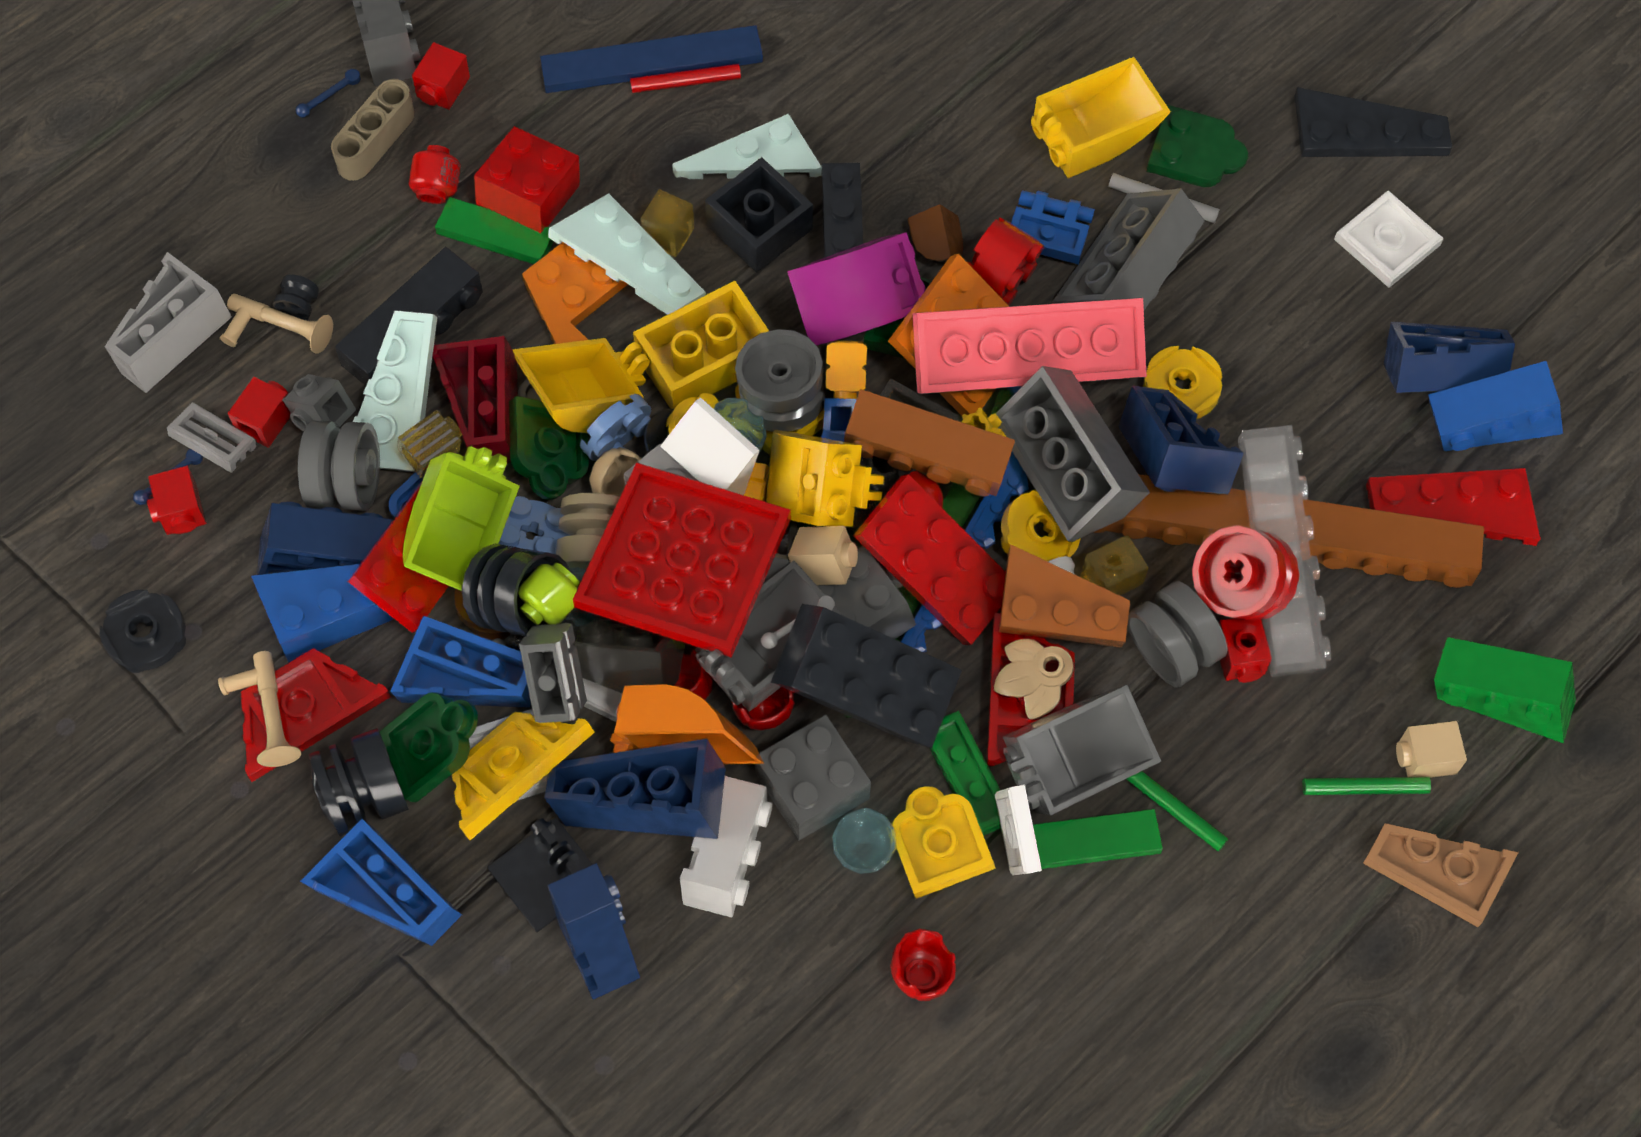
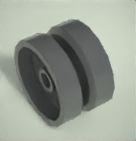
(782, 379)
(339, 465)
(1177, 634)

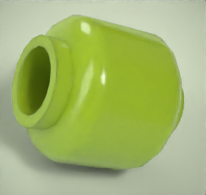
(548, 594)

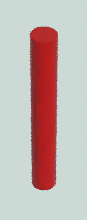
(685, 78)

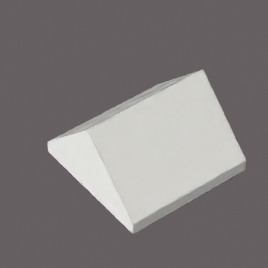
(712, 449)

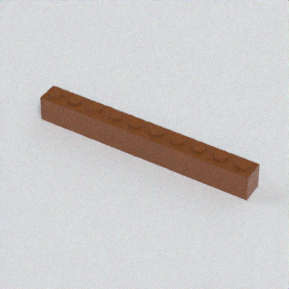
(1342, 534)

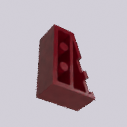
(480, 384)

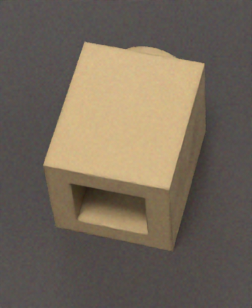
(824, 554)
(1431, 750)

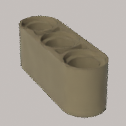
(389, 113)

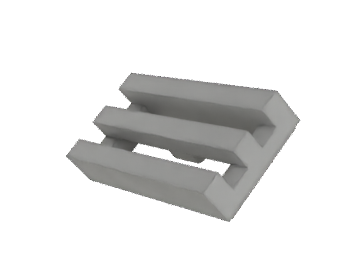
(206, 441)

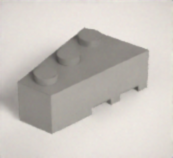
(167, 324)

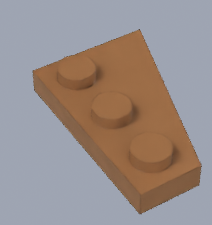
(1443, 871)

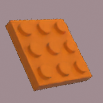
(953, 288)

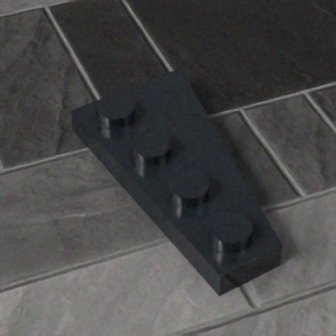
(1361, 128)

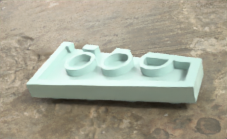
(627, 253)
(400, 384)

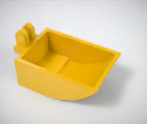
(1098, 116)
(582, 378)
(818, 479)

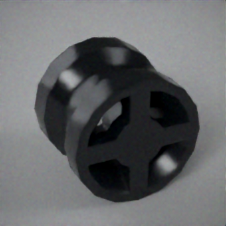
(296, 296)

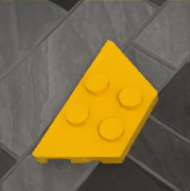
(509, 764)

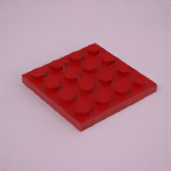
(682, 559)

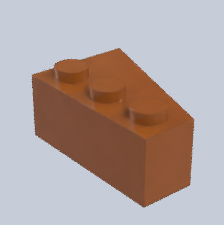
(1059, 604)

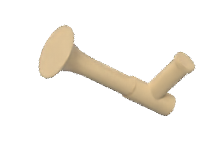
(316, 332)
(277, 750)

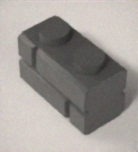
(553, 673)

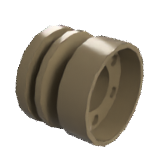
(585, 522)

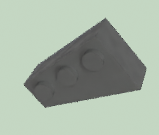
(386, 39)

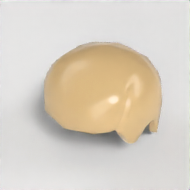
(609, 471)

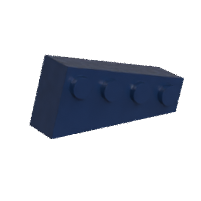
(642, 790)

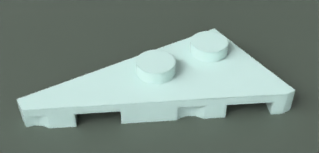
(775, 141)

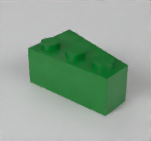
(1508, 686)

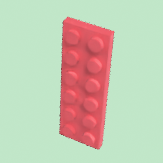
(1012, 343)

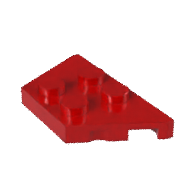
(312, 701)
(1009, 713)

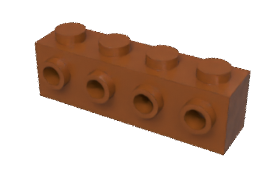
(929, 443)

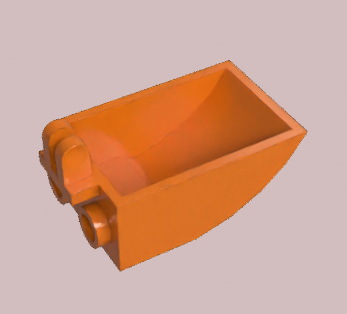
(674, 715)

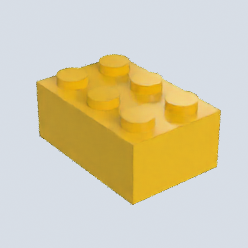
(699, 344)

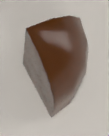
(936, 233)

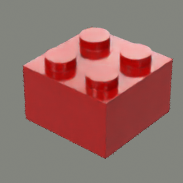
(527, 179)

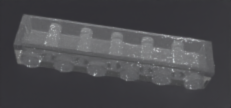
(1276, 507)

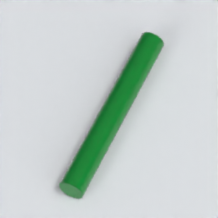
(1356, 786)
(1178, 810)

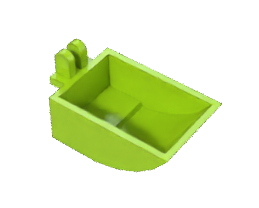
(457, 513)

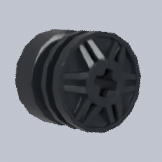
(493, 586)
(357, 781)

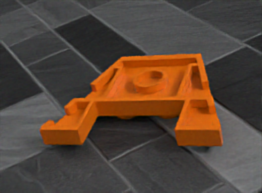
(568, 291)

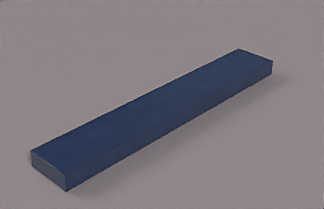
(649, 58)

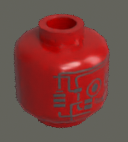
(434, 174)

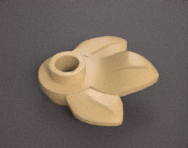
(1029, 679)

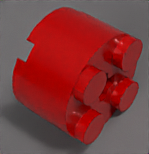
(1005, 258)

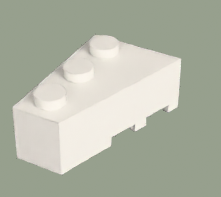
(719, 865)

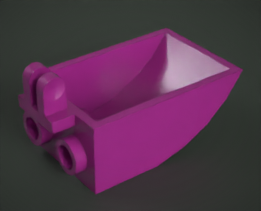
(857, 288)

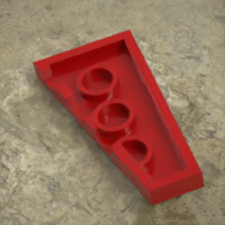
(1483, 498)

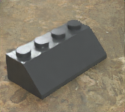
(1135, 249)
(1070, 454)

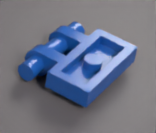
(1062, 237)

